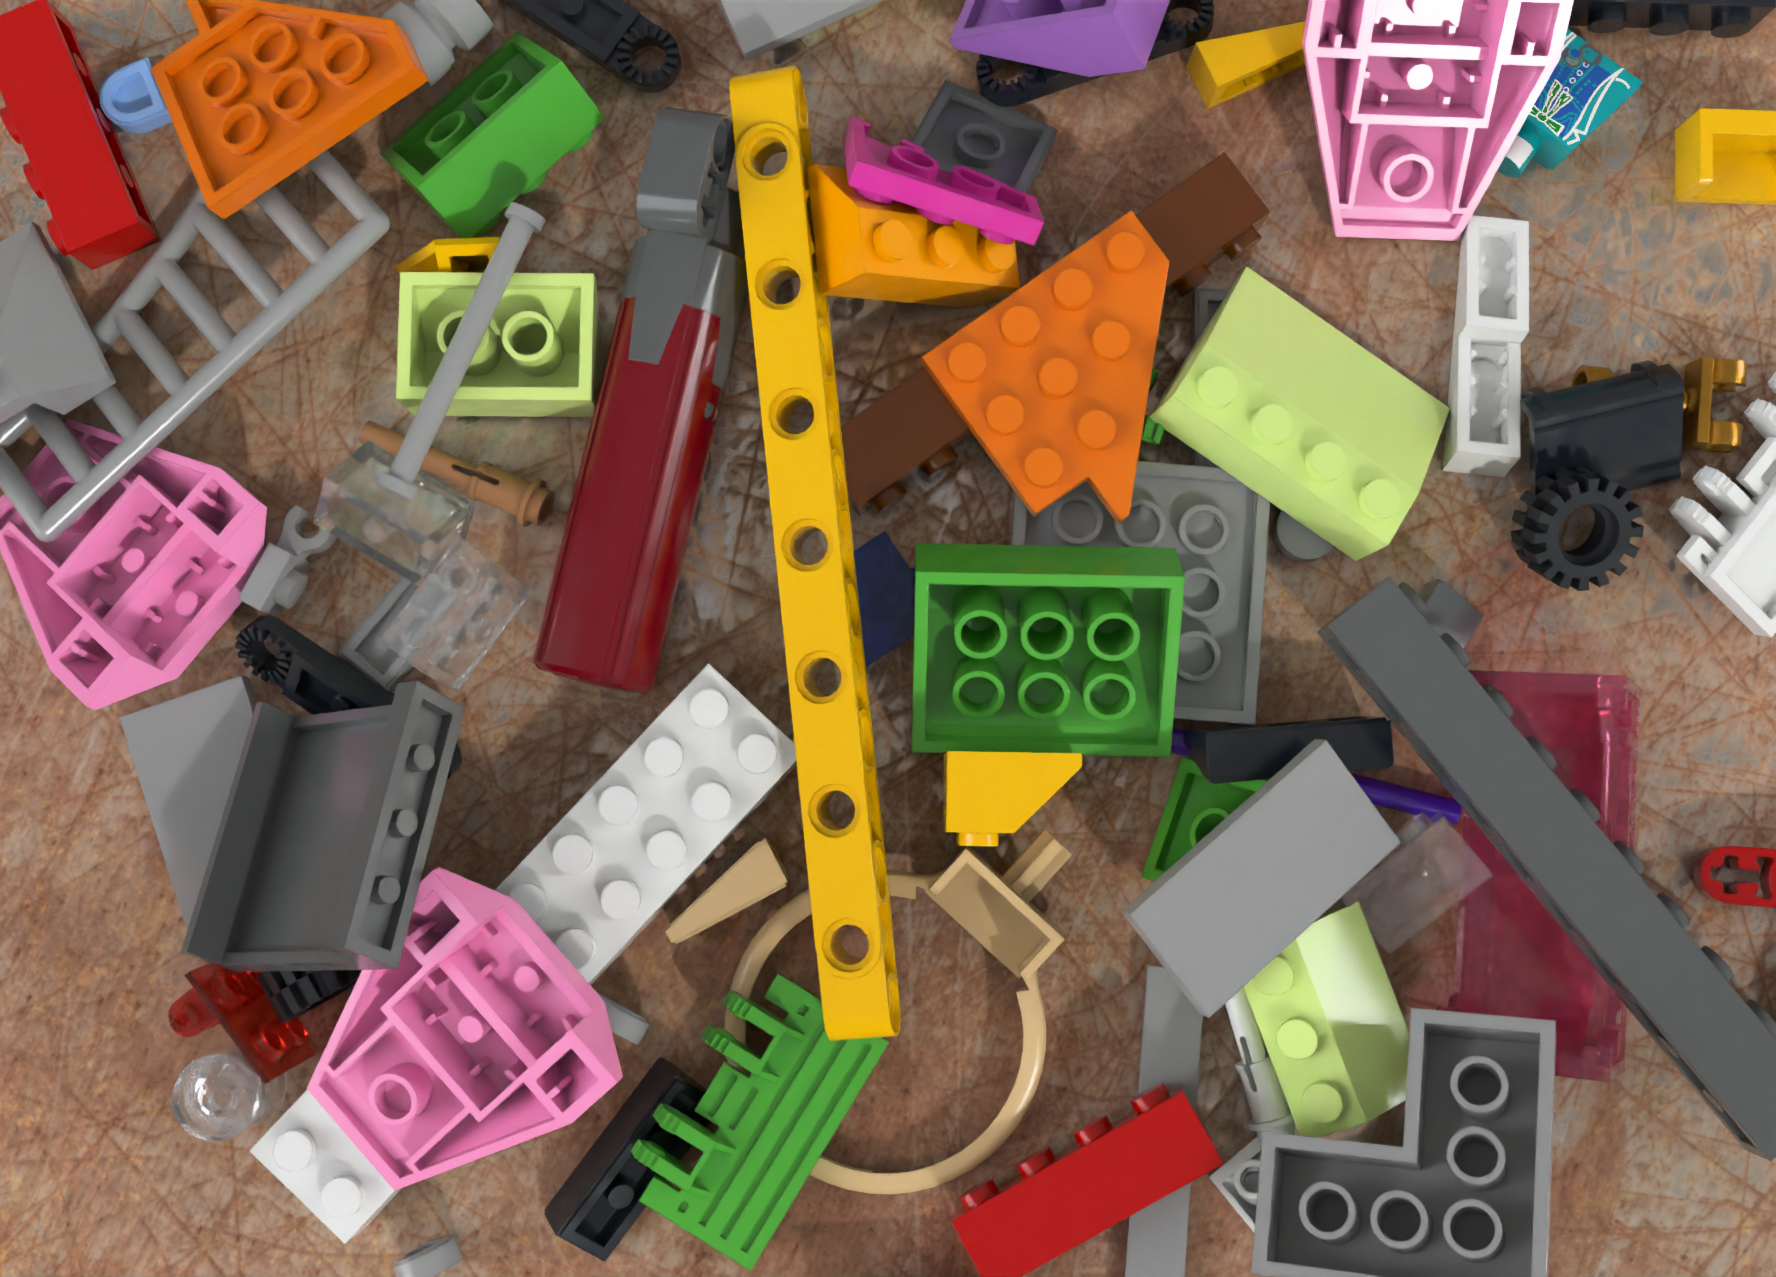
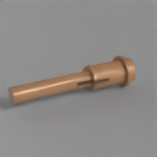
(485, 482)

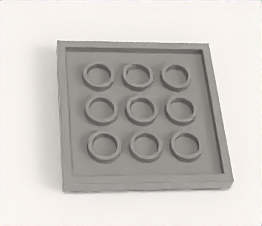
(1222, 548)

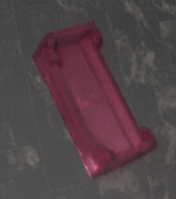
(1508, 945)

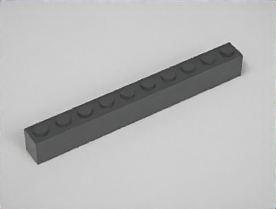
(1564, 856)

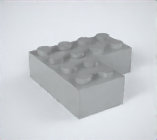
(1460, 1192)

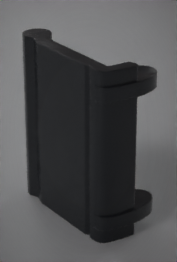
(1612, 426)

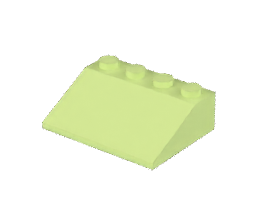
(1304, 417)

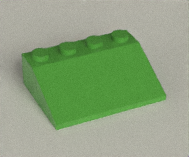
(1045, 649)

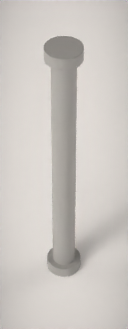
(461, 350)

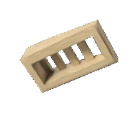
(742, 885)

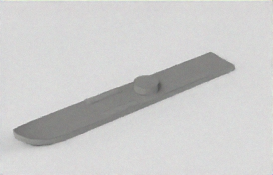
(1169, 1056)

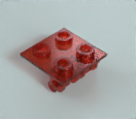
(247, 1017)

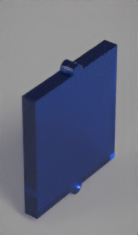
(884, 597)

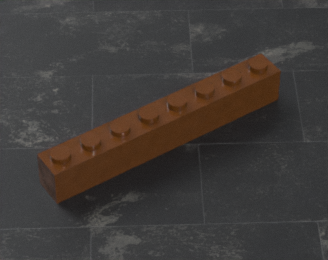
(918, 427)

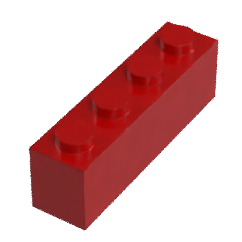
(69, 139)
(1087, 1186)

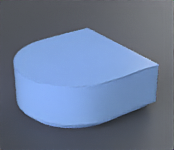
(133, 98)

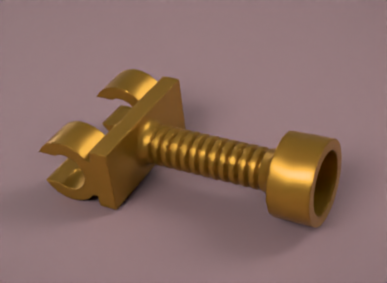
(1700, 380)

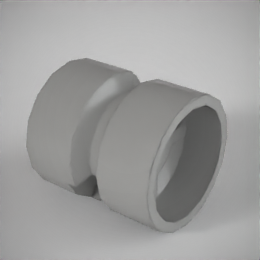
(438, 28)

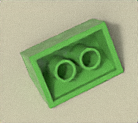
(494, 136)

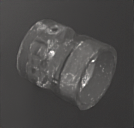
(237, 1091)

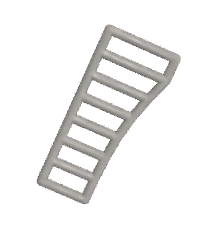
(231, 348)

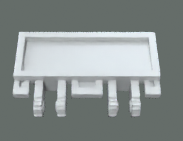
(1739, 549)

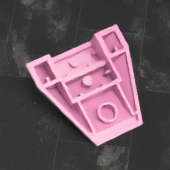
(1422, 104)
(138, 574)
(466, 1041)

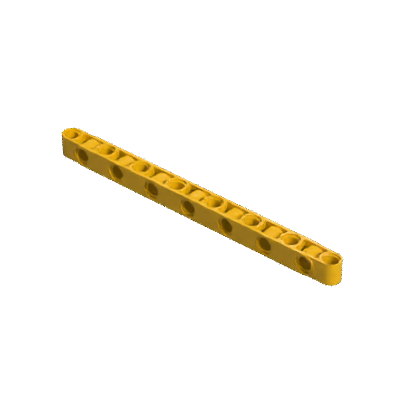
(818, 599)

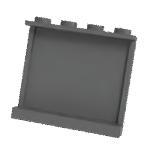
(326, 836)

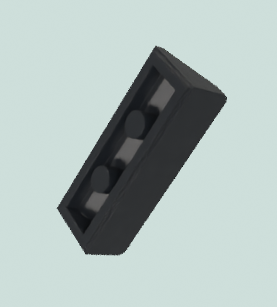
(1264, 749)
(605, 1188)

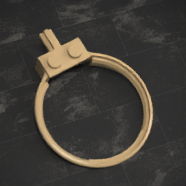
(1004, 921)

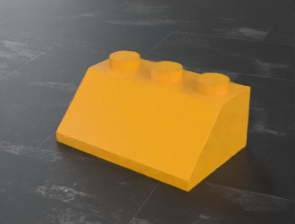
(900, 254)

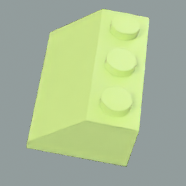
(534, 358)
(1333, 1025)

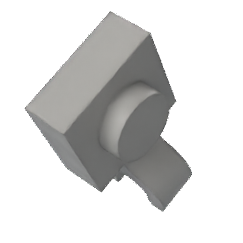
(279, 574)

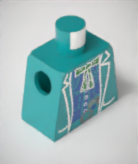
(1570, 107)

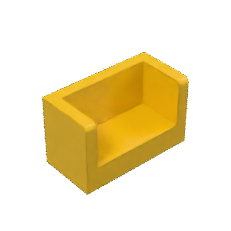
(1726, 157)

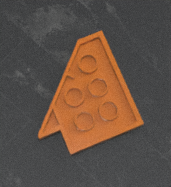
(277, 89)
(1064, 370)

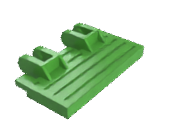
(767, 1123)

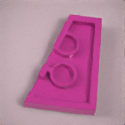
(915, 179)

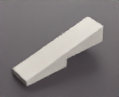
(1486, 348)

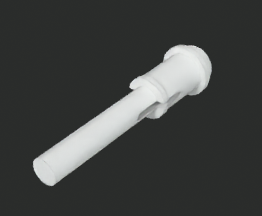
(1257, 1073)

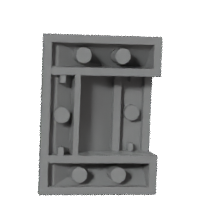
(44, 337)

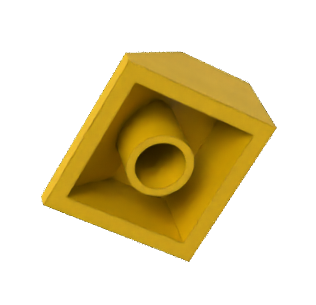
(999, 790)

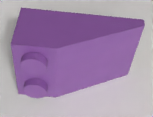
(1063, 34)

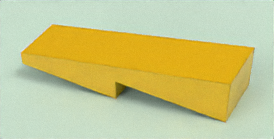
(1244, 61)

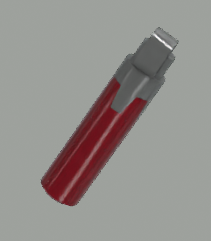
(651, 414)

